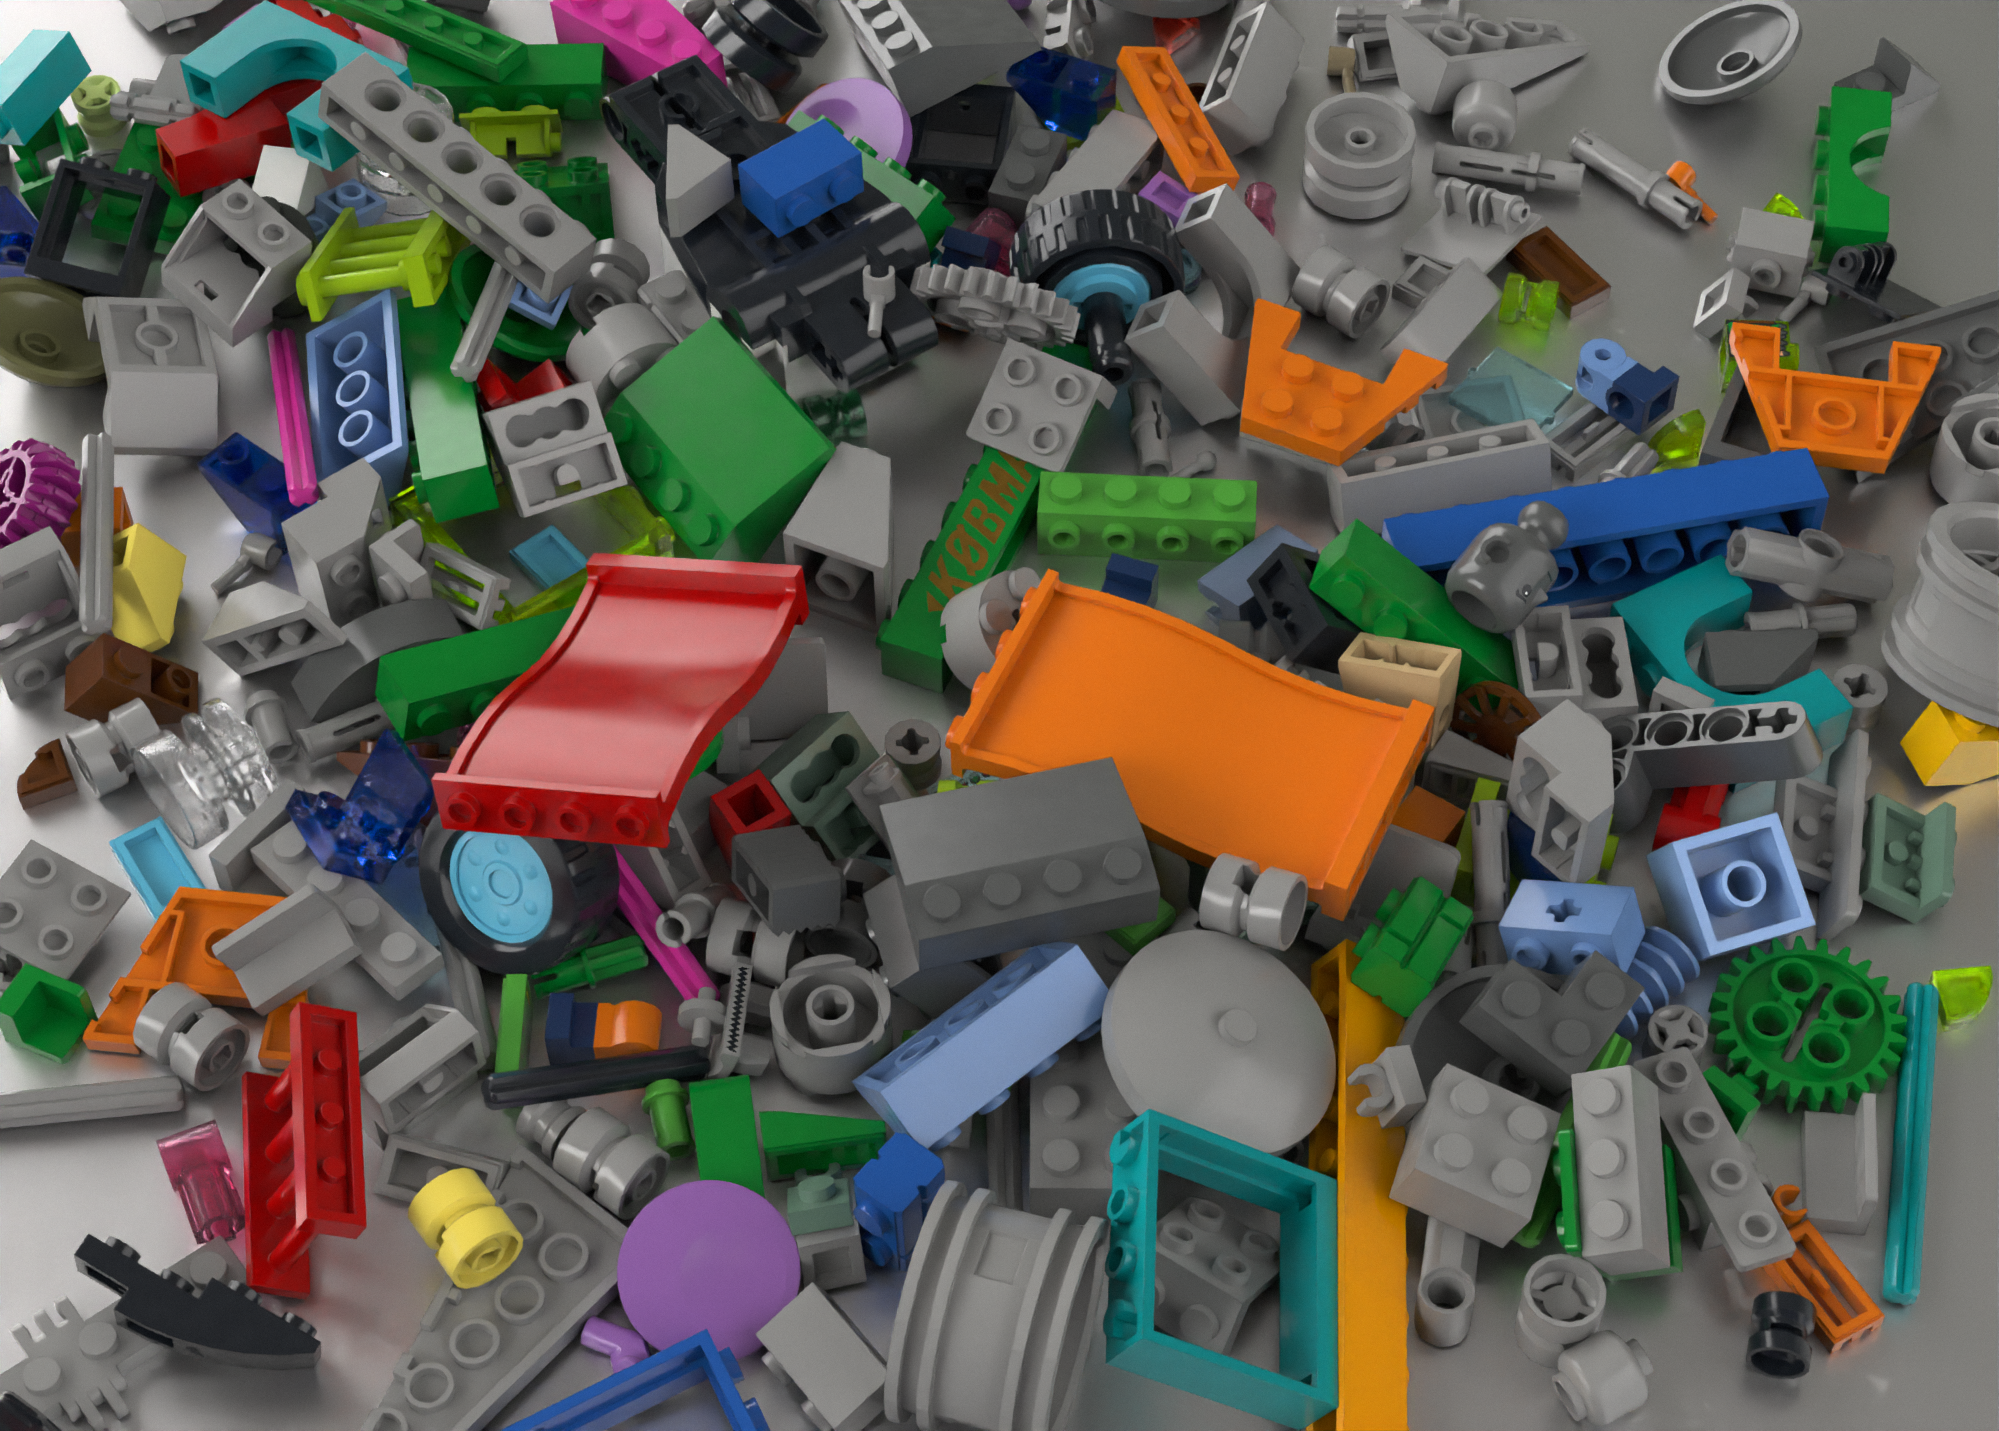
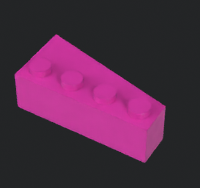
(636, 35)

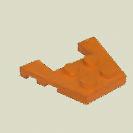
(1315, 404)
(1836, 417)
(182, 953)

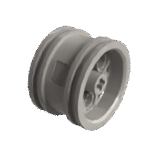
(1948, 627)
(994, 1315)

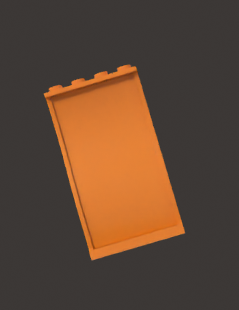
(1201, 733)

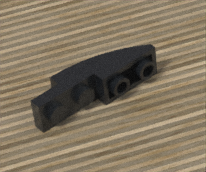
(218, 1326)

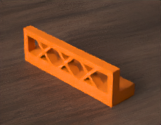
(1177, 118)

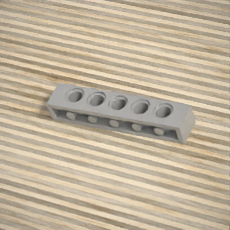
(457, 177)

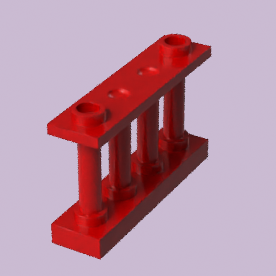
(303, 1151)

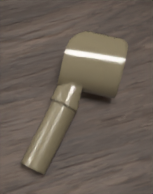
(1341, 63)

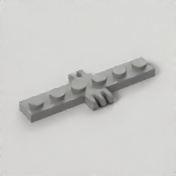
(84, 1362)

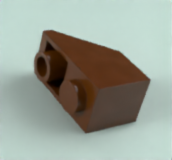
(118, 672)

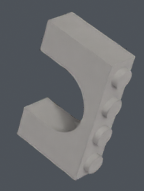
(1175, 339)

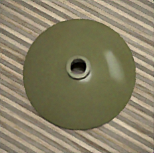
(46, 335)

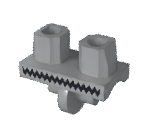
(738, 1004)

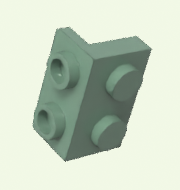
(1908, 858)

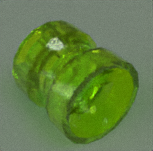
(1540, 305)

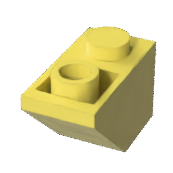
(145, 587)

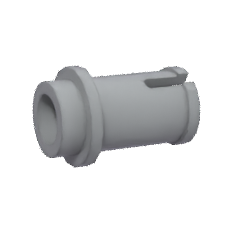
(268, 716)

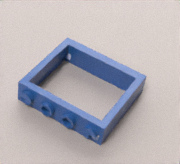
(650, 1384)

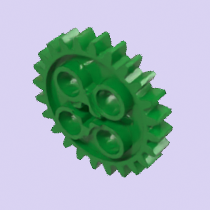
(1858, 1049)

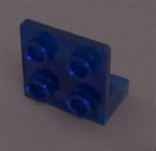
(374, 822)

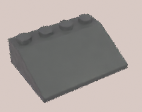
(937, 45)
(1020, 863)

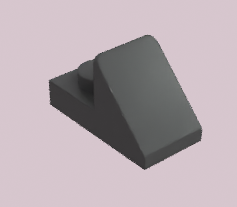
(1894, 73)

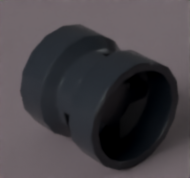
(1780, 1340)

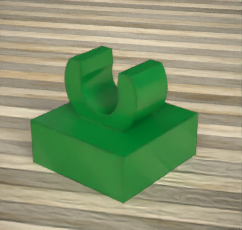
(1734, 1097)

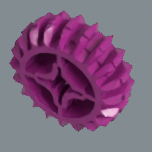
(35, 490)

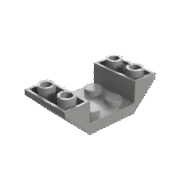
(156, 375)

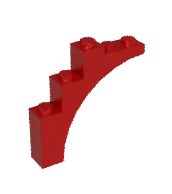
(215, 149)

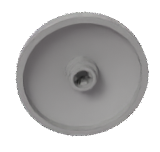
(1219, 1040)

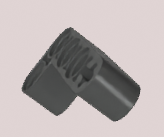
(1706, 749)

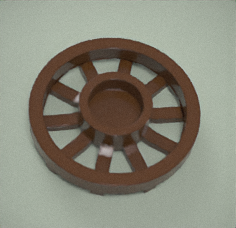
(1497, 726)

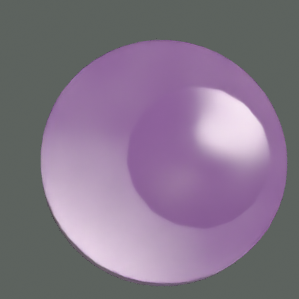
(866, 111)
(709, 1262)

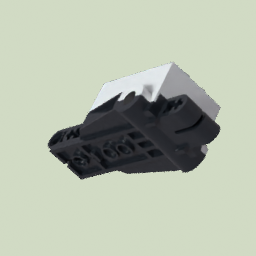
(789, 296)

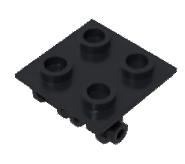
(1864, 274)

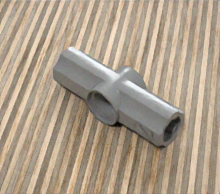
(1809, 565)

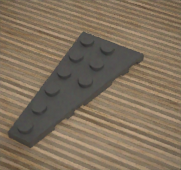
(1966, 364)

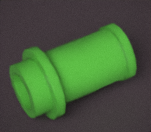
(666, 1105)

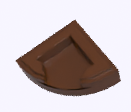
(46, 776)

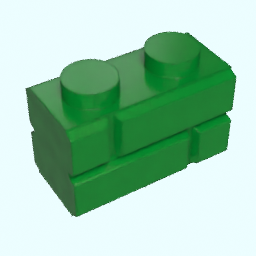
(1410, 946)

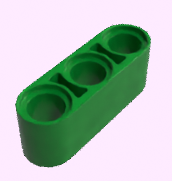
(726, 1131)

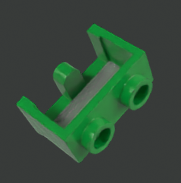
(41, 158)

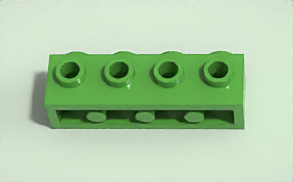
(1144, 516)

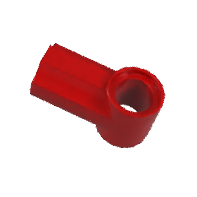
(1690, 813)

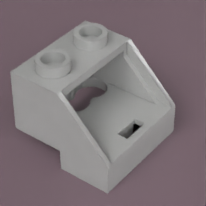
(234, 295)
(551, 444)
(333, 541)
(45, 649)
(1574, 661)
(1565, 790)
(417, 1070)

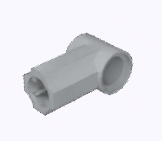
(1447, 1278)

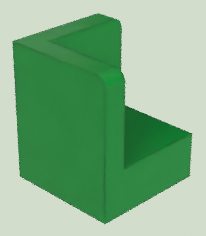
(45, 1014)

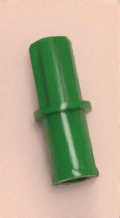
(595, 965)

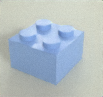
(1731, 888)

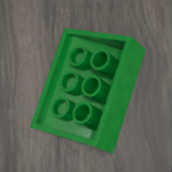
(717, 445)

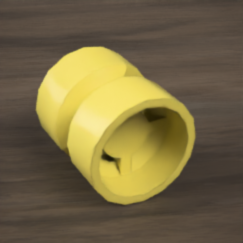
(465, 1226)

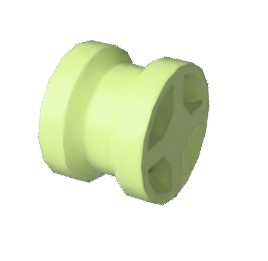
(93, 106)

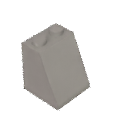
(847, 538)

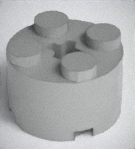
(618, 350)
(1967, 451)
(979, 618)
(830, 1023)

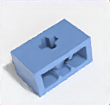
(1562, 923)

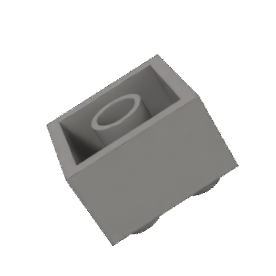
(1475, 1156)

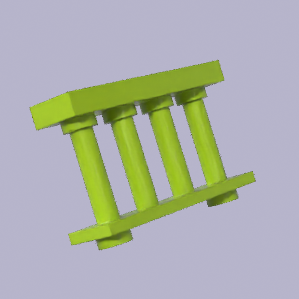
(379, 257)

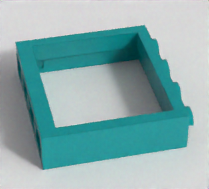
(1308, 1271)

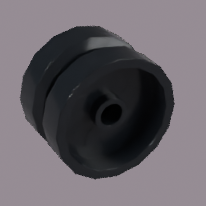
(766, 38)

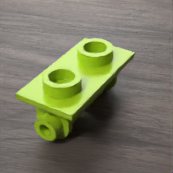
(533, 128)

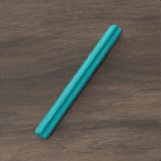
(1911, 1146)

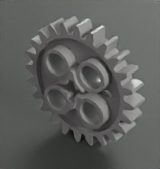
(995, 305)

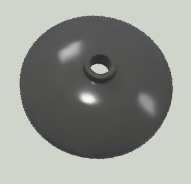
(1730, 52)

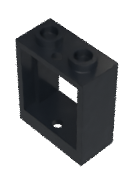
(988, 113)
(60, 215)
(1316, 630)

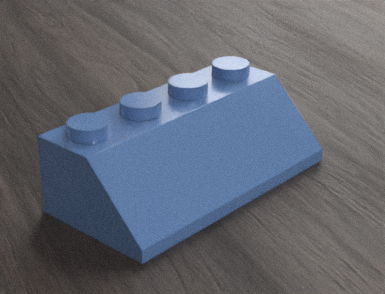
(359, 392)
(986, 1044)

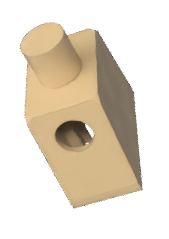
(1401, 672)

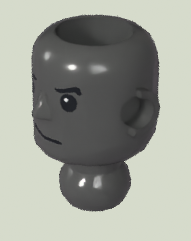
(1508, 569)

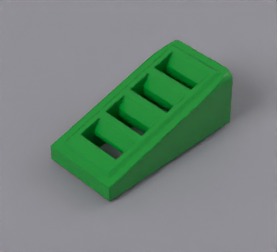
(815, 1140)

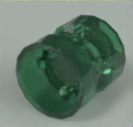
(838, 414)

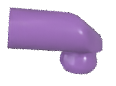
(618, 1342)

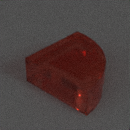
(1174, 32)

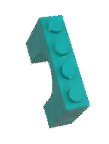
(273, 48)
(37, 82)
(1671, 622)

